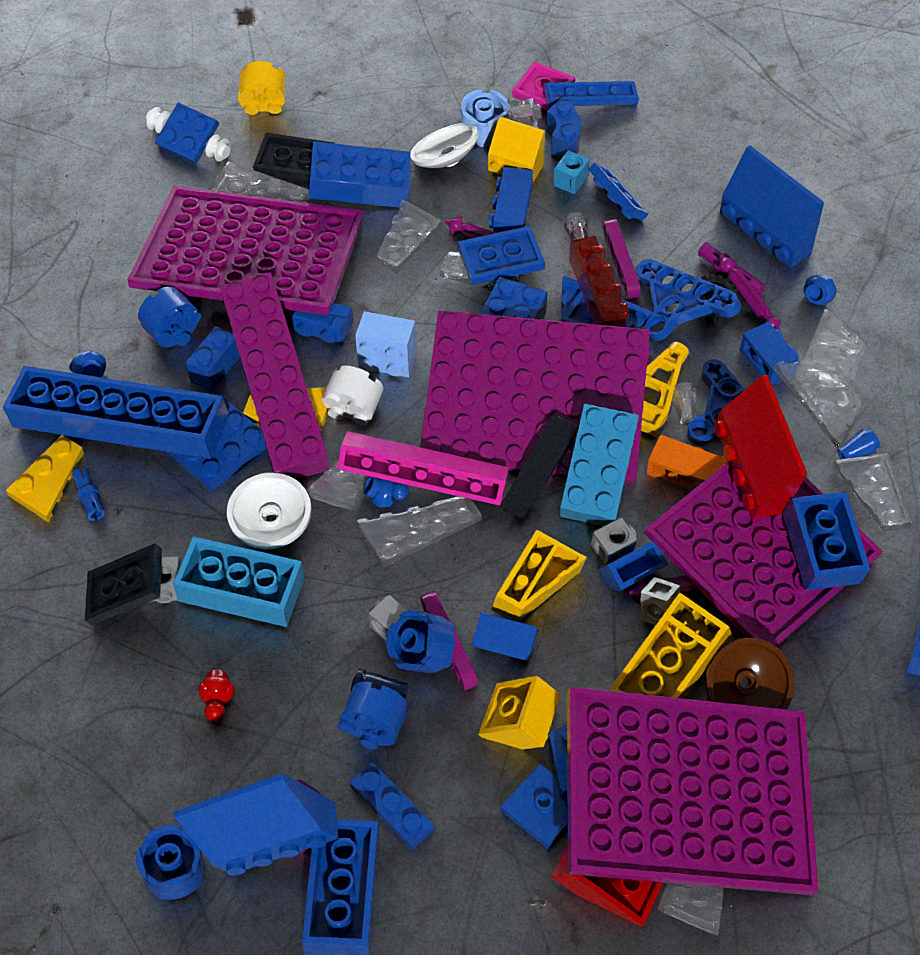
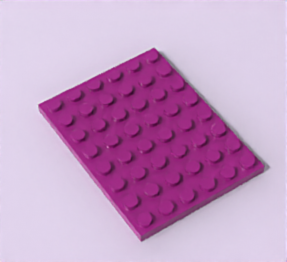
(227, 237)
(507, 377)
(689, 792)

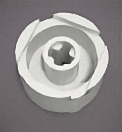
(352, 395)

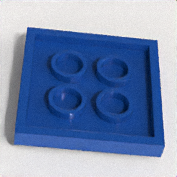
(236, 447)

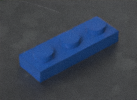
(617, 192)
(392, 806)

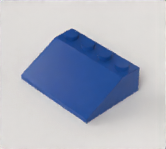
(772, 208)
(260, 823)

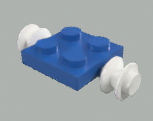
(187, 133)

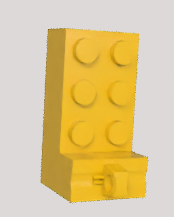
(674, 652)

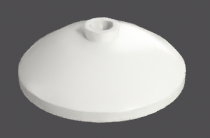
(445, 146)
(265, 498)

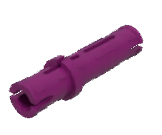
(711, 255)

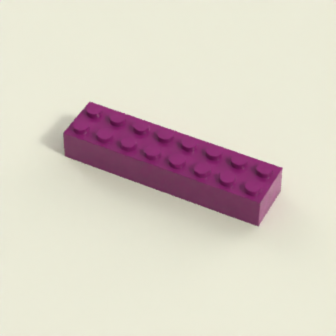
(274, 377)

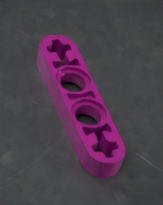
(621, 259)
(460, 664)

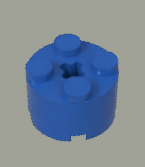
(169, 317)
(421, 642)
(373, 715)
(173, 879)

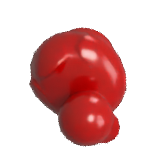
(216, 692)

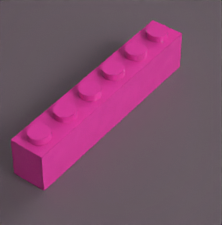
(422, 468)

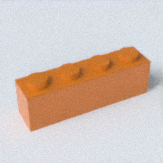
(682, 463)

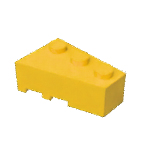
(536, 576)

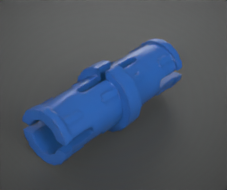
(88, 494)

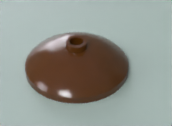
(764, 666)

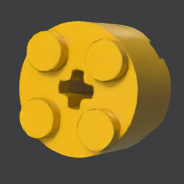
(261, 88)

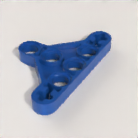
(690, 302)
(716, 399)

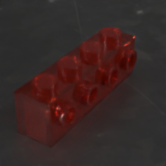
(597, 282)

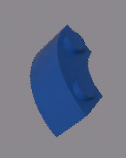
(564, 127)

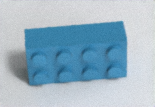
(598, 465)
(239, 581)

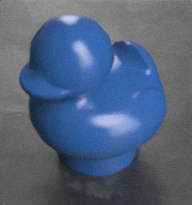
(820, 289)
(88, 363)
(382, 491)

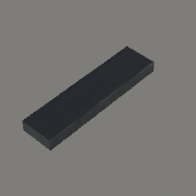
(538, 467)

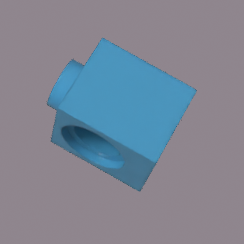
(571, 172)

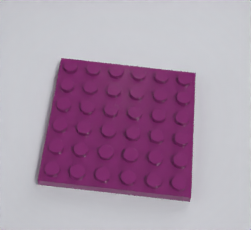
(741, 561)

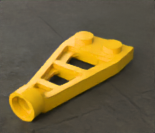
(671, 361)

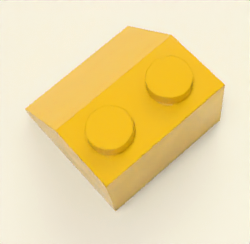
(516, 147)
(520, 713)

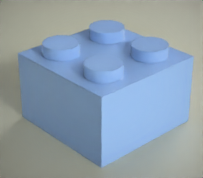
(386, 344)

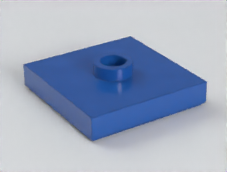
(539, 807)

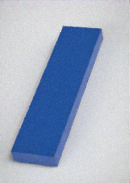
(592, 93)

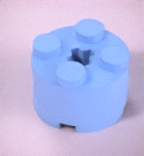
(483, 112)

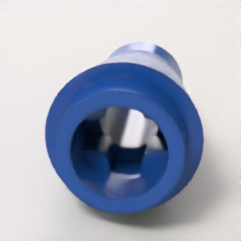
(861, 444)

